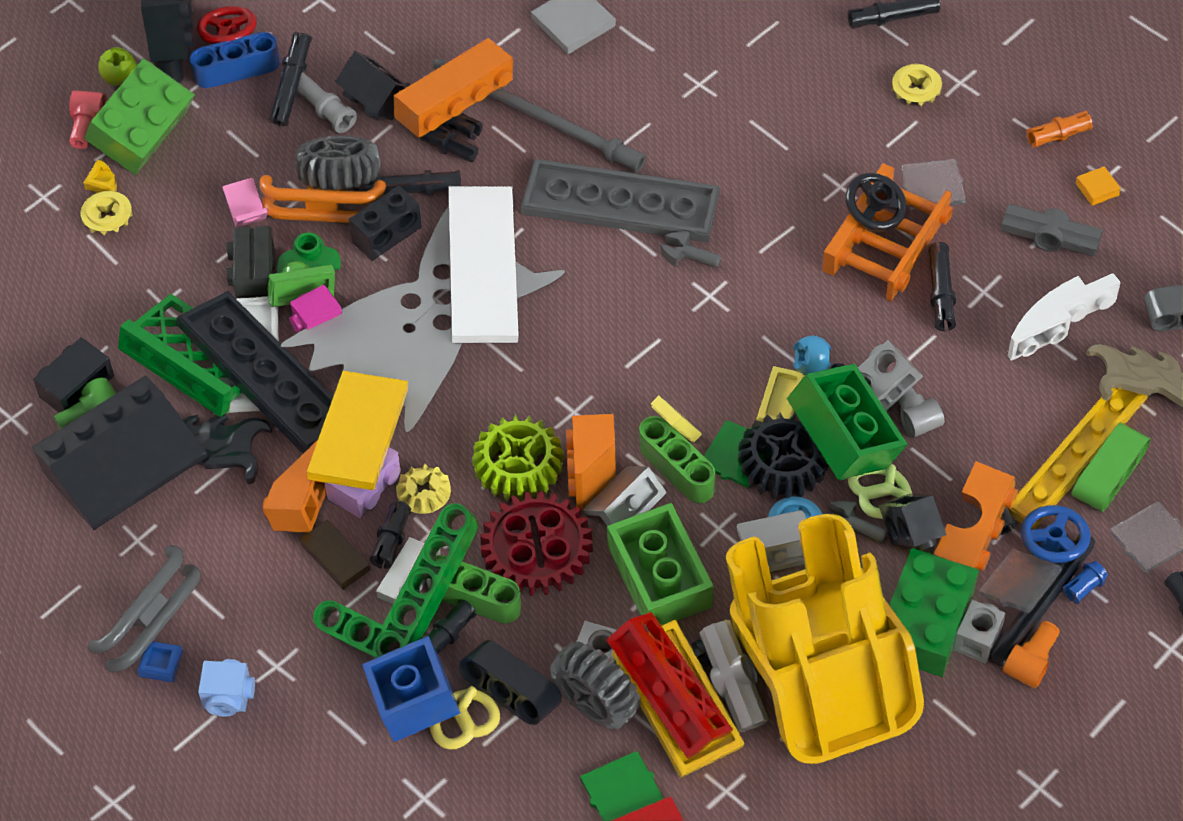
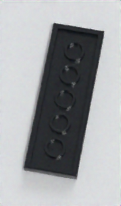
(259, 367)

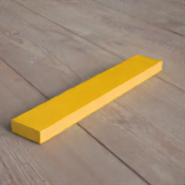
(1075, 453)

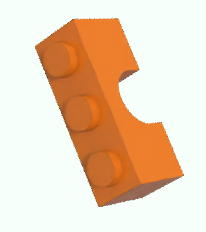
(990, 493)

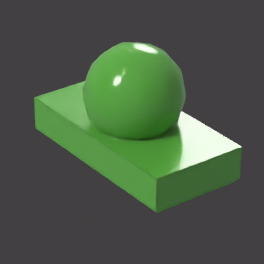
(296, 280)

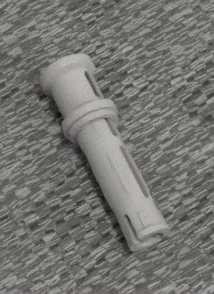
(327, 105)

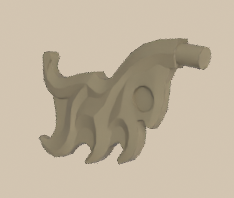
(1139, 372)

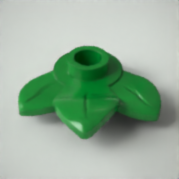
(316, 257)

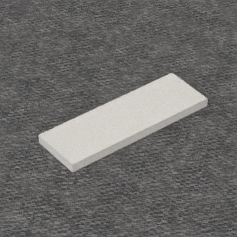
(482, 265)

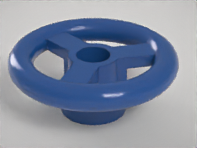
(1054, 543)

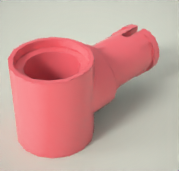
(82, 109)

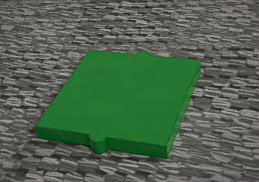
(724, 453)
(621, 787)

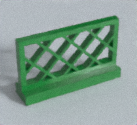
(174, 365)

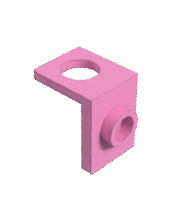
(244, 202)

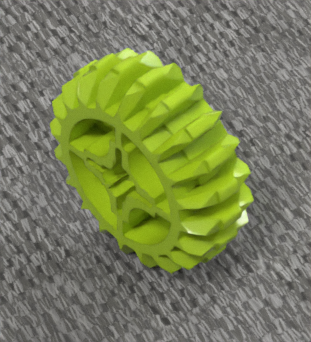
(516, 469)

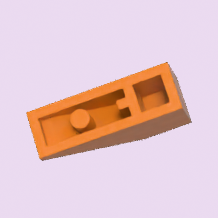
(295, 499)

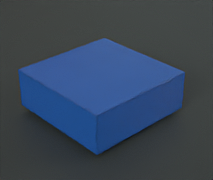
(160, 661)

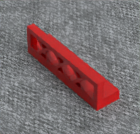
(666, 685)

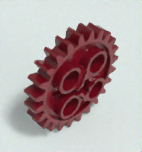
(569, 537)

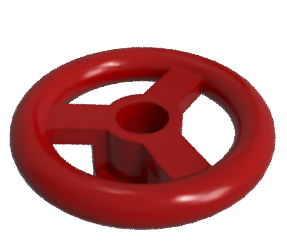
(227, 28)

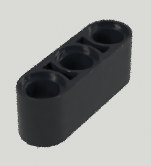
(510, 682)

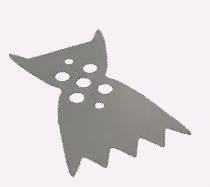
(371, 332)

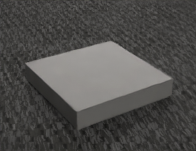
(573, 21)

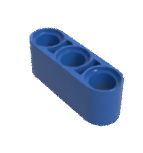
(235, 61)

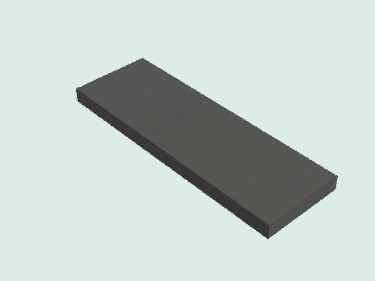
(620, 199)

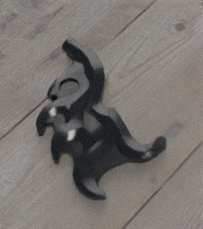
(228, 444)

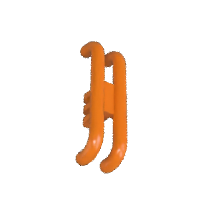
(319, 203)

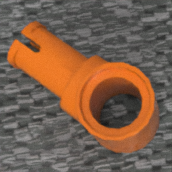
(1031, 661)

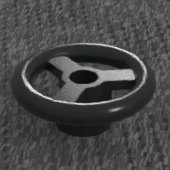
(880, 195)

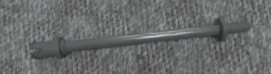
(613, 149)

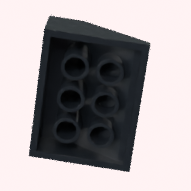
(118, 452)

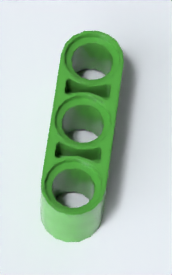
(1111, 467)
(681, 472)
(485, 599)

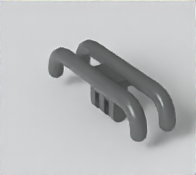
(149, 611)

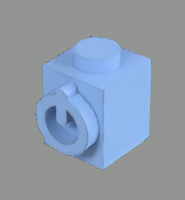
(225, 687)

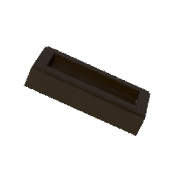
(335, 554)

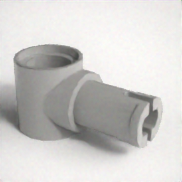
(919, 414)

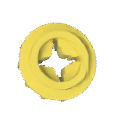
(917, 75)
(106, 202)
(427, 500)

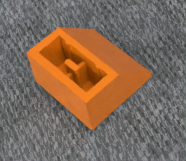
(590, 456)

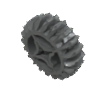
(337, 162)
(595, 685)

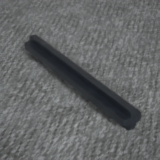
(1025, 622)

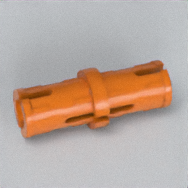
(1059, 129)

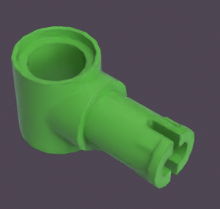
(92, 395)

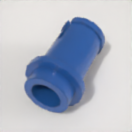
(1091, 577)

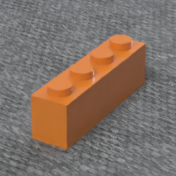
(453, 87)

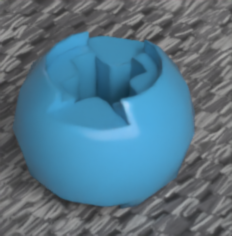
(811, 354)

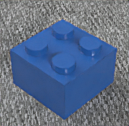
(411, 689)

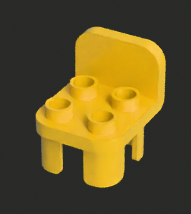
(826, 643)

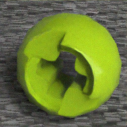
(116, 65)

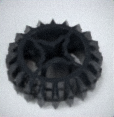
(792, 471)

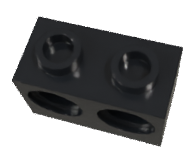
(385, 223)
(913, 521)

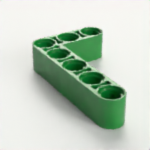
(409, 596)

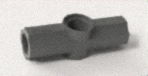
(1052, 230)

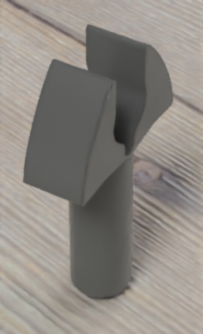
(685, 250)
(847, 510)

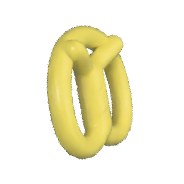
(465, 721)

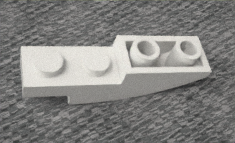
(1051, 316)

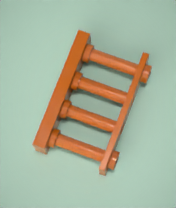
(840, 248)

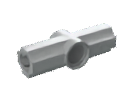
(734, 676)

